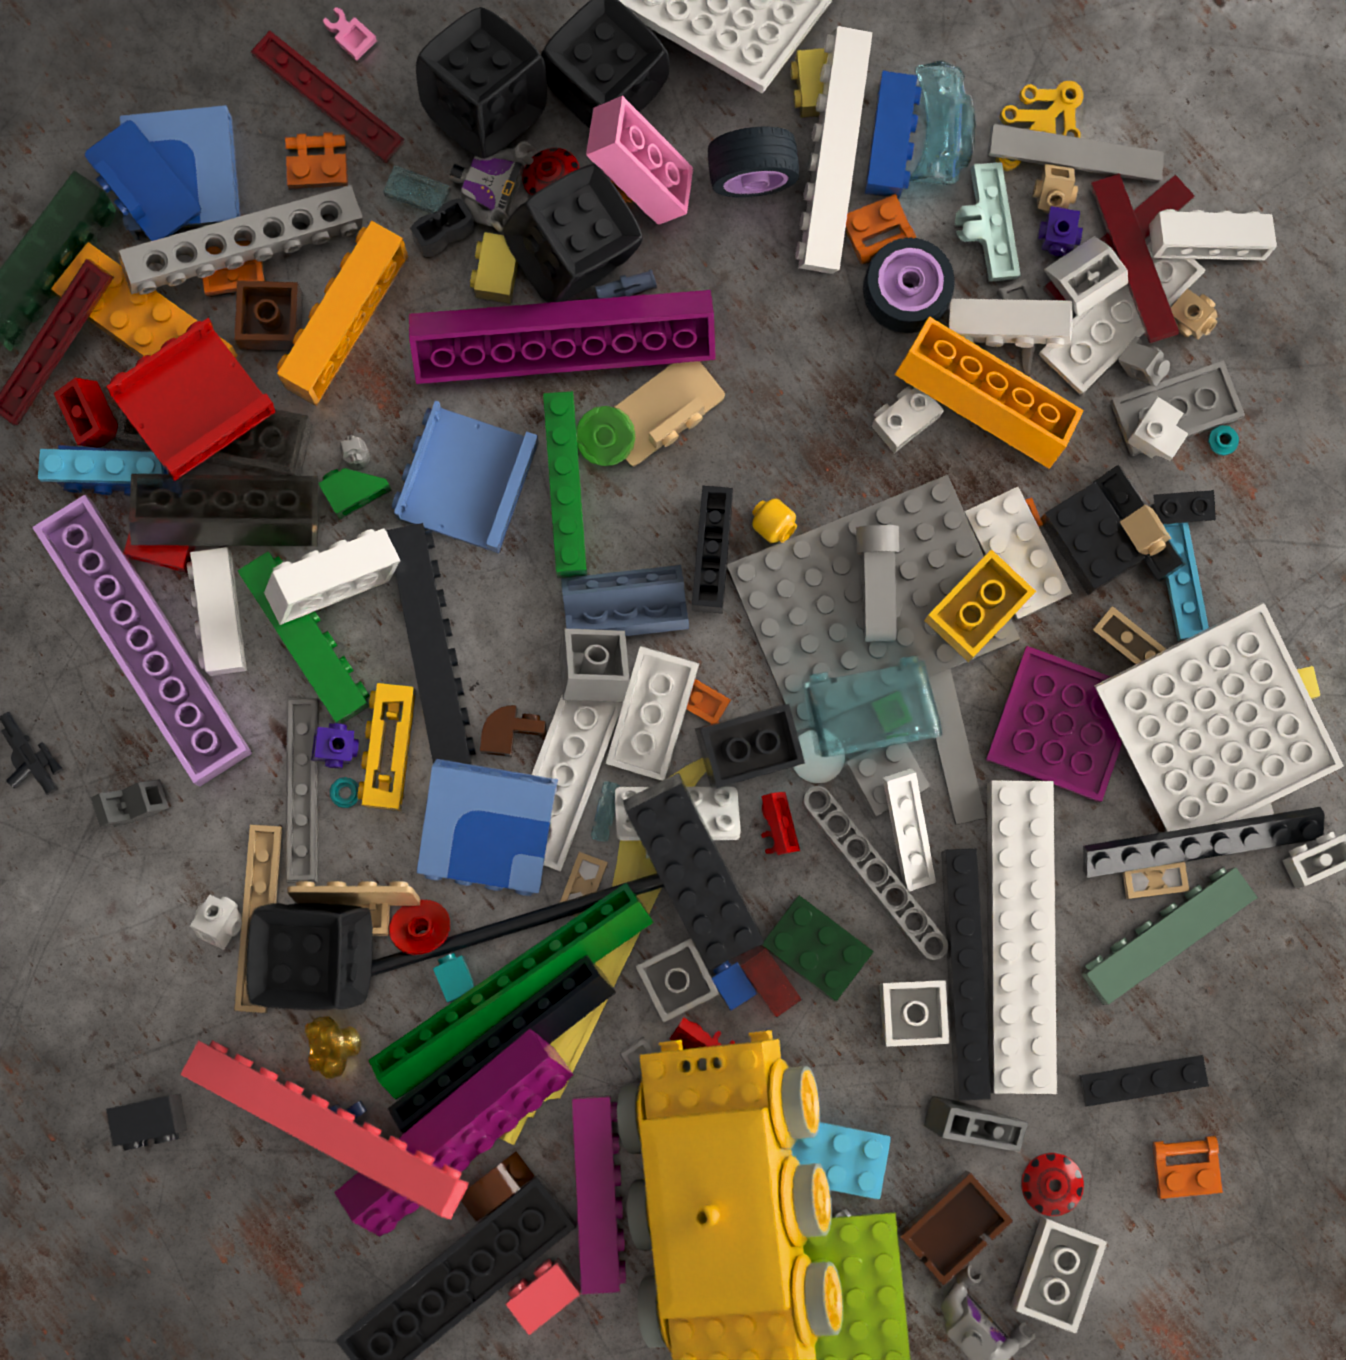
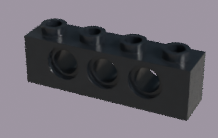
(712, 549)

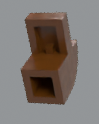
(501, 728)
(496, 1186)

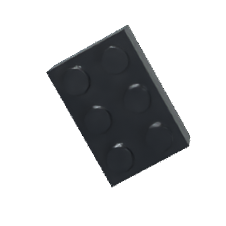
(1091, 538)
(749, 746)

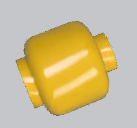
(774, 520)

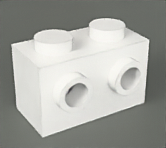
(906, 417)
(1318, 861)

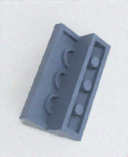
(627, 601)

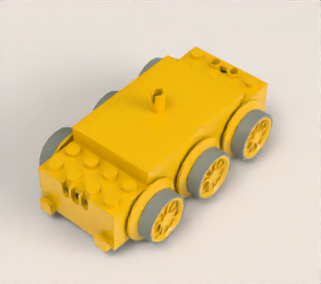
(728, 1203)

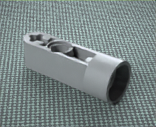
(878, 550)

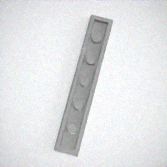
(1076, 153)
(955, 752)
(301, 791)

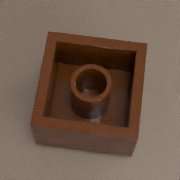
(267, 314)

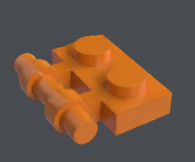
(316, 170)

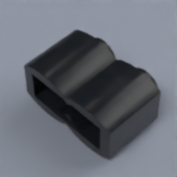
(448, 225)

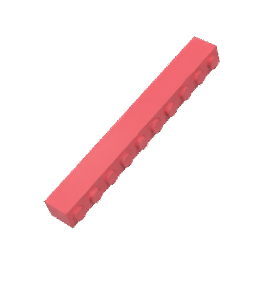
(326, 1130)

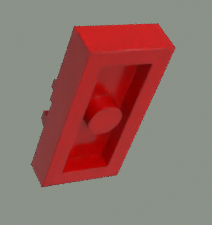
(779, 818)
(694, 1036)

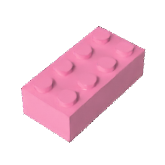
(639, 160)

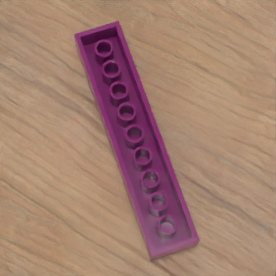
(562, 336)

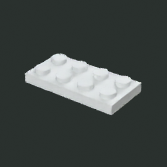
(1013, 534)
(652, 713)

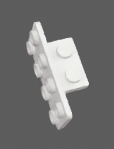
(716, 806)

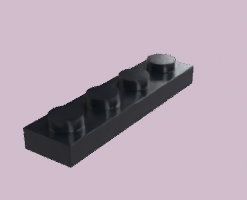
(1126, 501)
(1144, 1080)

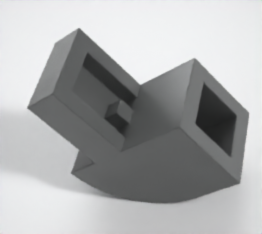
(130, 804)

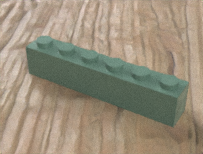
(1169, 935)

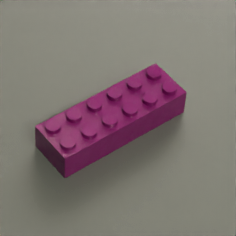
(596, 1194)

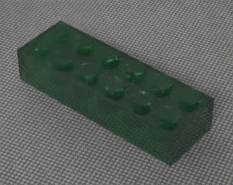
(46, 251)

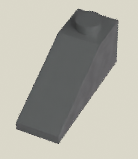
(974, 1124)

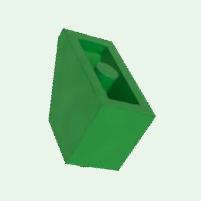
(351, 490)

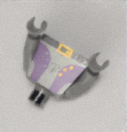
(492, 183)
(973, 1329)

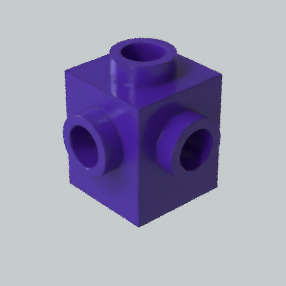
(1060, 231)
(324, 750)

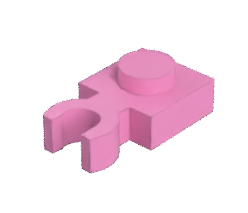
(351, 36)

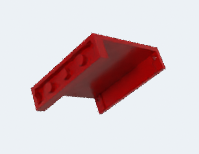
(189, 399)

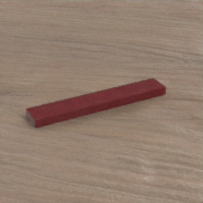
(327, 96)
(1171, 195)
(1134, 254)
(53, 340)

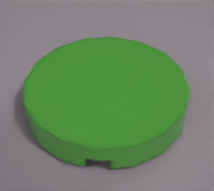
(605, 435)

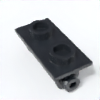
(1185, 507)

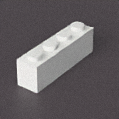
(1212, 235)
(1013, 321)
(217, 611)

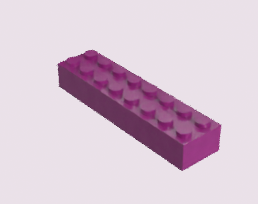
(464, 1125)

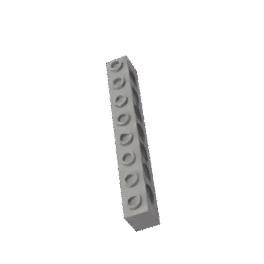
(165, 251)

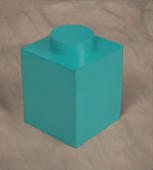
(453, 976)

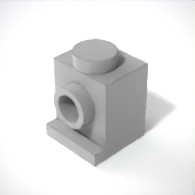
(1144, 362)

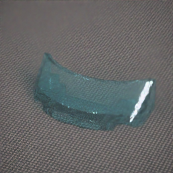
(949, 124)

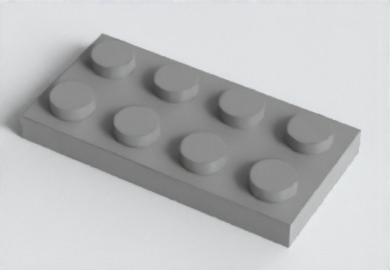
(1202, 395)

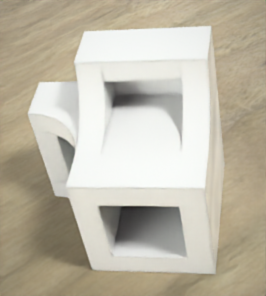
(1158, 431)

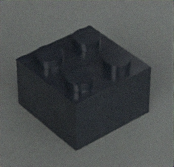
(153, 1118)

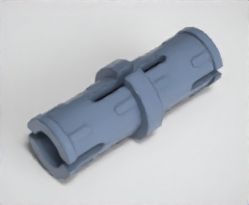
(645, 281)

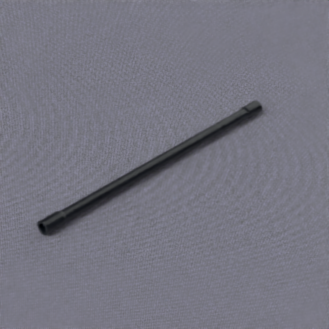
(512, 925)

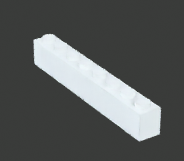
(834, 149)

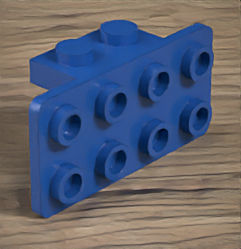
(142, 182)

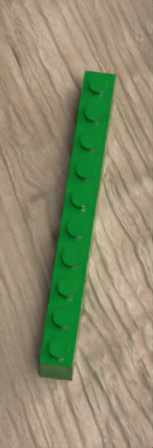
(481, 1008)

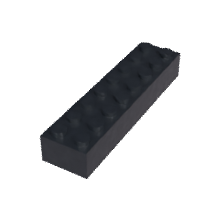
(461, 1277)

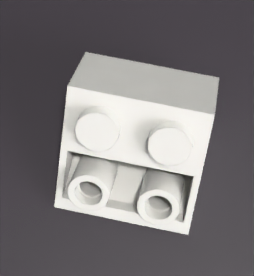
(1088, 274)

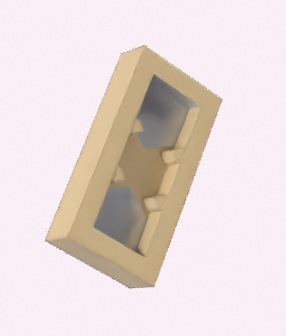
(584, 877)
(1156, 881)

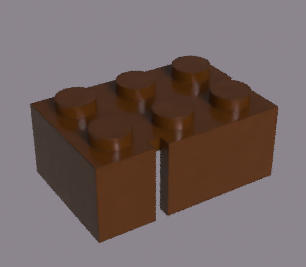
(951, 1227)

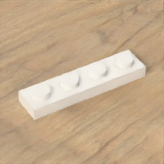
(909, 829)

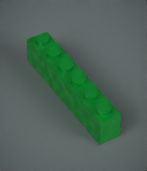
(565, 484)
(310, 648)

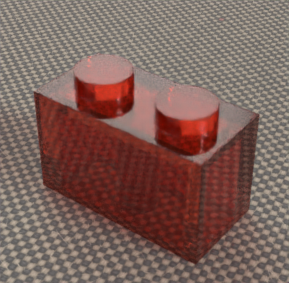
(770, 983)

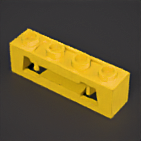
(393, 697)

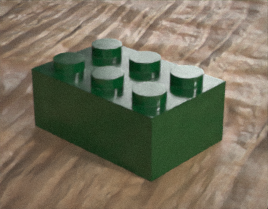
(817, 948)

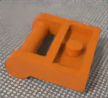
(873, 221)
(225, 280)
(1187, 1178)

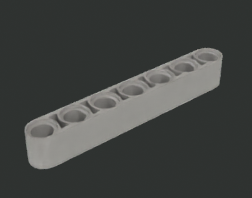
(888, 881)

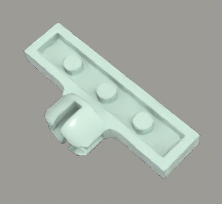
(990, 222)

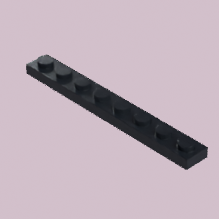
(1203, 842)

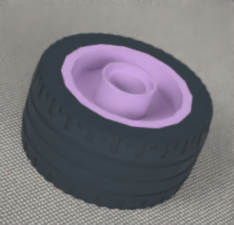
(753, 162)
(910, 263)

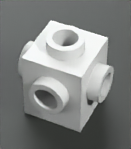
(217, 921)

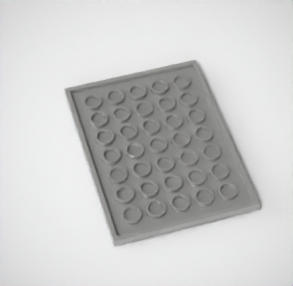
(809, 601)

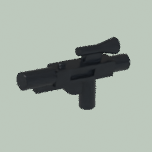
(26, 759)

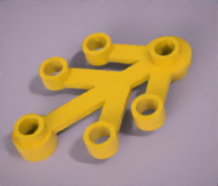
(1045, 119)

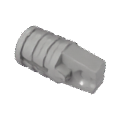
(354, 451)

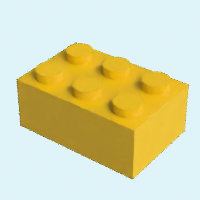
(979, 605)

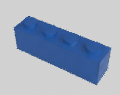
(891, 134)

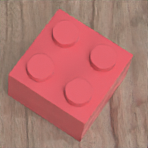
(543, 1295)

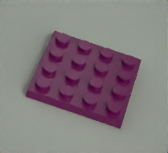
(1056, 726)

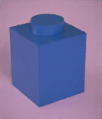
(732, 984)

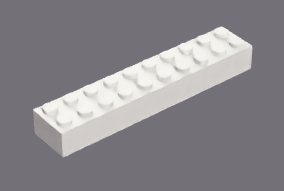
(1021, 937)

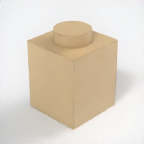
(1146, 531)

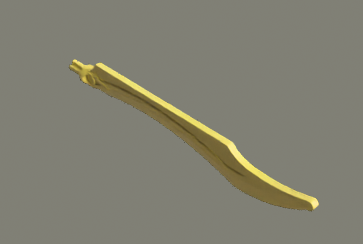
(630, 866)

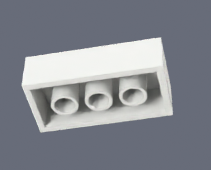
(331, 575)

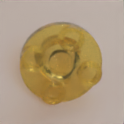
(331, 1046)

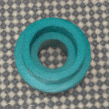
(1220, 448)
(335, 790)

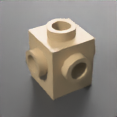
(1055, 188)
(1194, 314)

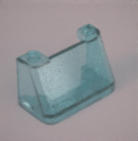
(871, 708)

